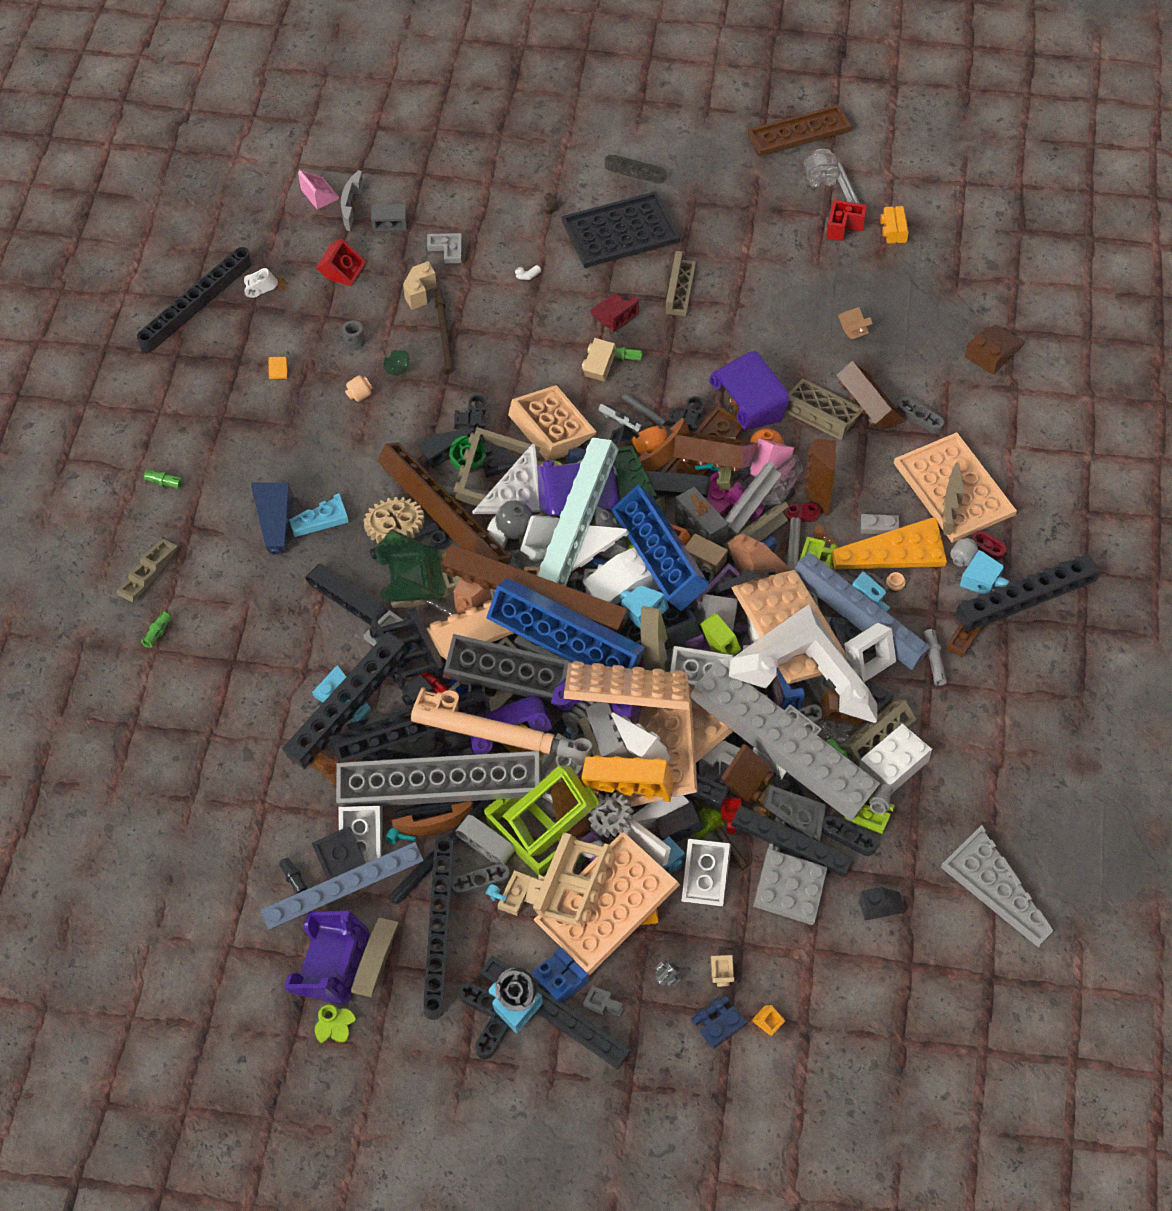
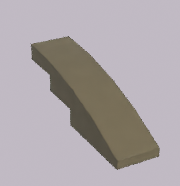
(953, 497)
(148, 570)
(653, 638)
(374, 957)

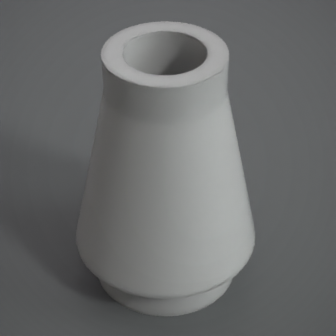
(881, 800)

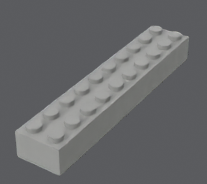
(784, 740)
(438, 779)

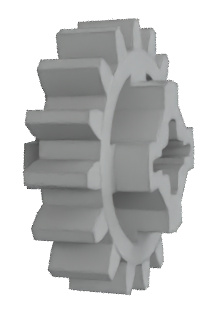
(611, 815)

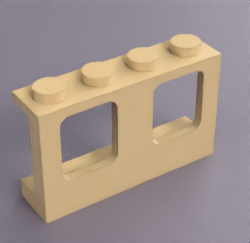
(561, 879)

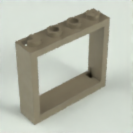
(490, 437)

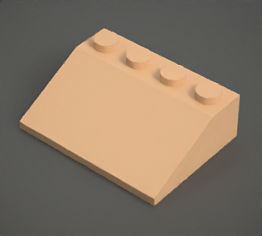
(550, 422)
(469, 624)

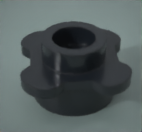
(438, 535)

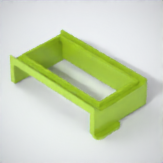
(586, 802)
(496, 811)

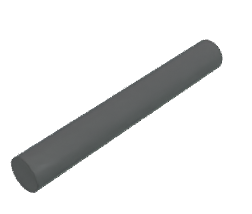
(659, 420)

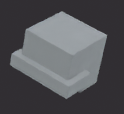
(710, 604)
(717, 761)

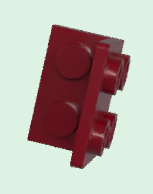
(616, 311)

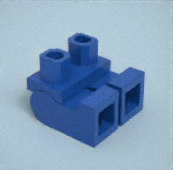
(561, 976)

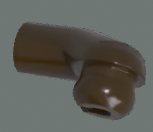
(551, 204)

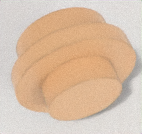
(895, 581)

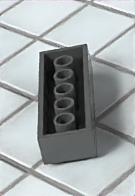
(504, 668)

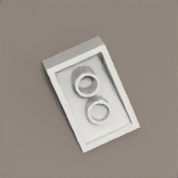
(621, 573)
(696, 662)
(366, 826)
(706, 872)

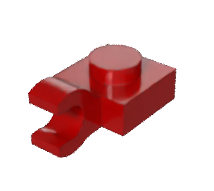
(729, 811)

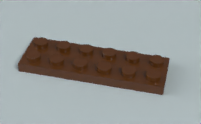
(799, 130)
(718, 423)

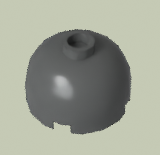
(513, 519)

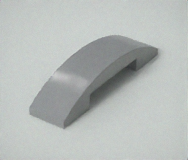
(352, 187)

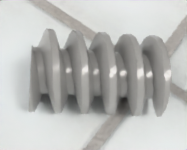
(577, 712)

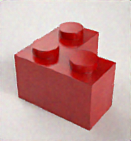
(845, 216)

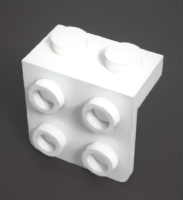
(539, 536)

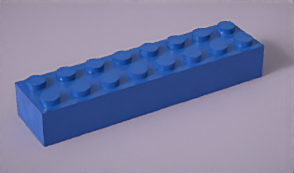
(660, 548)
(560, 628)

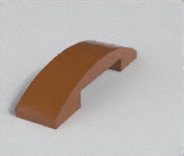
(665, 451)
(435, 824)

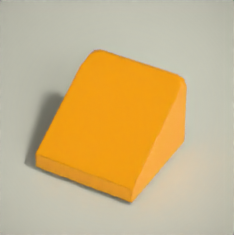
(278, 368)
(768, 1019)

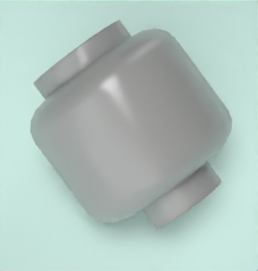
(964, 552)

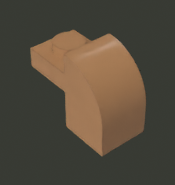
(854, 323)

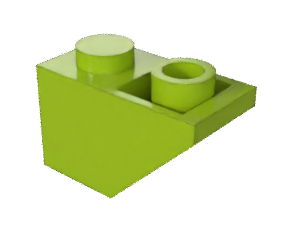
(720, 636)

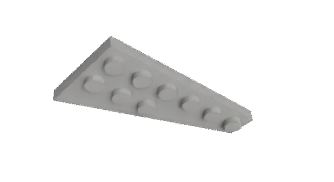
(992, 880)

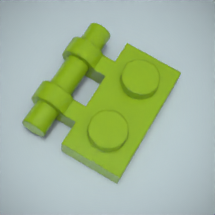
(817, 548)
(871, 820)

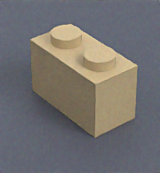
(599, 359)
(707, 553)

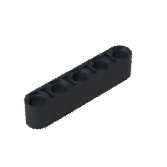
(677, 483)
(345, 594)

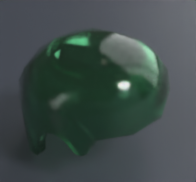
(397, 363)

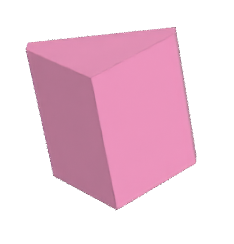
(317, 189)
(767, 452)

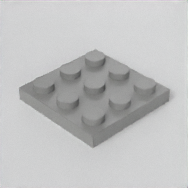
(790, 887)

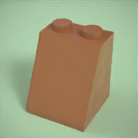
(754, 555)
(469, 595)

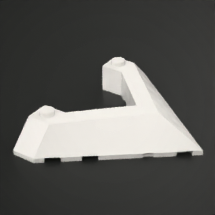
(806, 635)

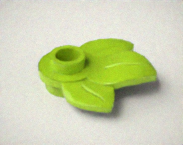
(334, 1027)

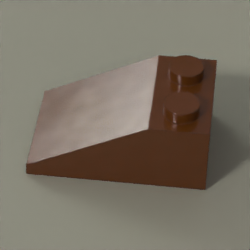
(992, 348)
(748, 775)
(564, 801)

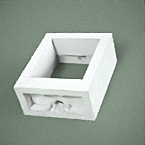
(885, 651)

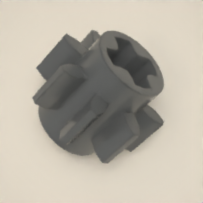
(668, 973)

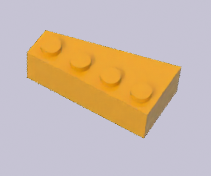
(629, 776)

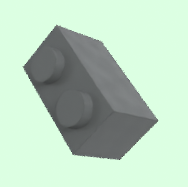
(389, 217)

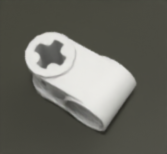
(259, 283)

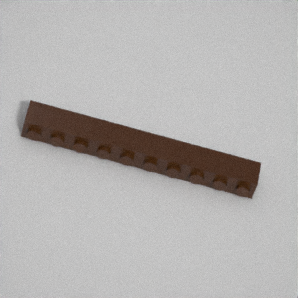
(439, 503)
(490, 573)

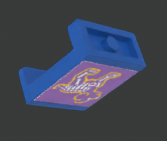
(784, 695)

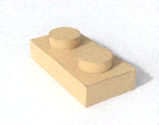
(515, 893)

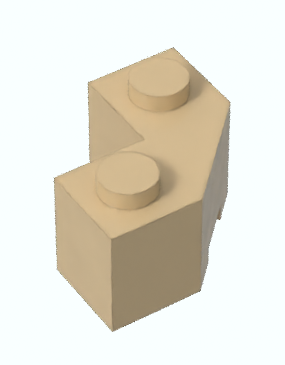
(417, 283)

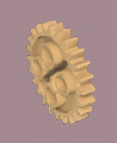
(404, 514)

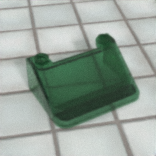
(412, 569)

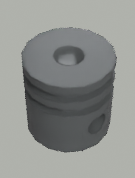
(353, 335)

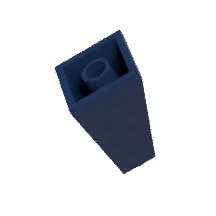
(274, 510)

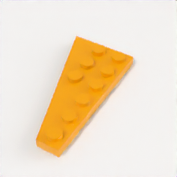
(901, 548)

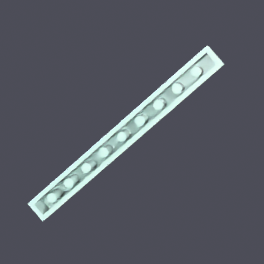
(578, 511)

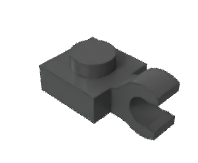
(600, 1000)

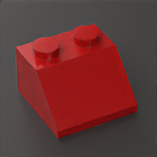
(341, 263)

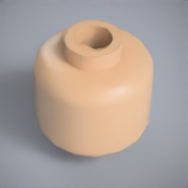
(358, 388)

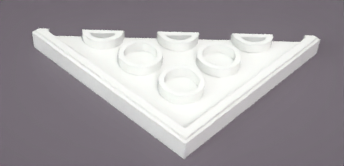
(517, 484)
(597, 540)

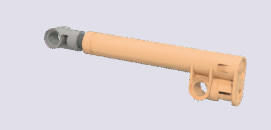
(442, 712)

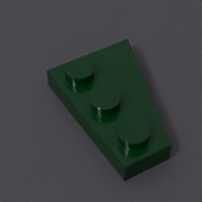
(631, 472)

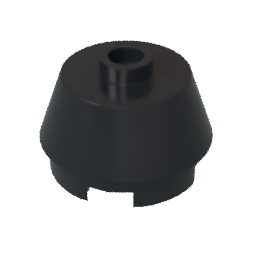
(516, 989)

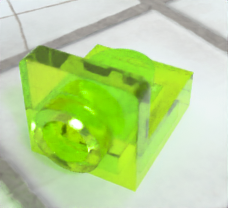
(711, 819)

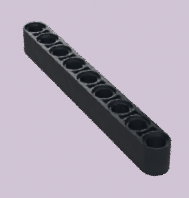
(194, 300)
(438, 936)

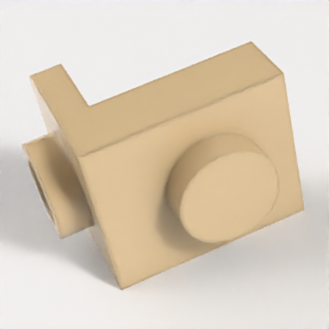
(534, 888)
(722, 970)

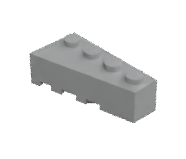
(605, 731)

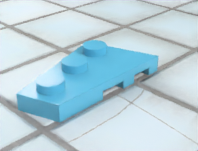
(323, 517)
(329, 684)

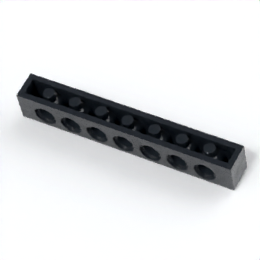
(1027, 592)
(346, 690)
(398, 729)

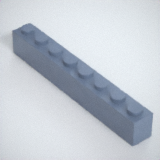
(859, 608)
(341, 886)

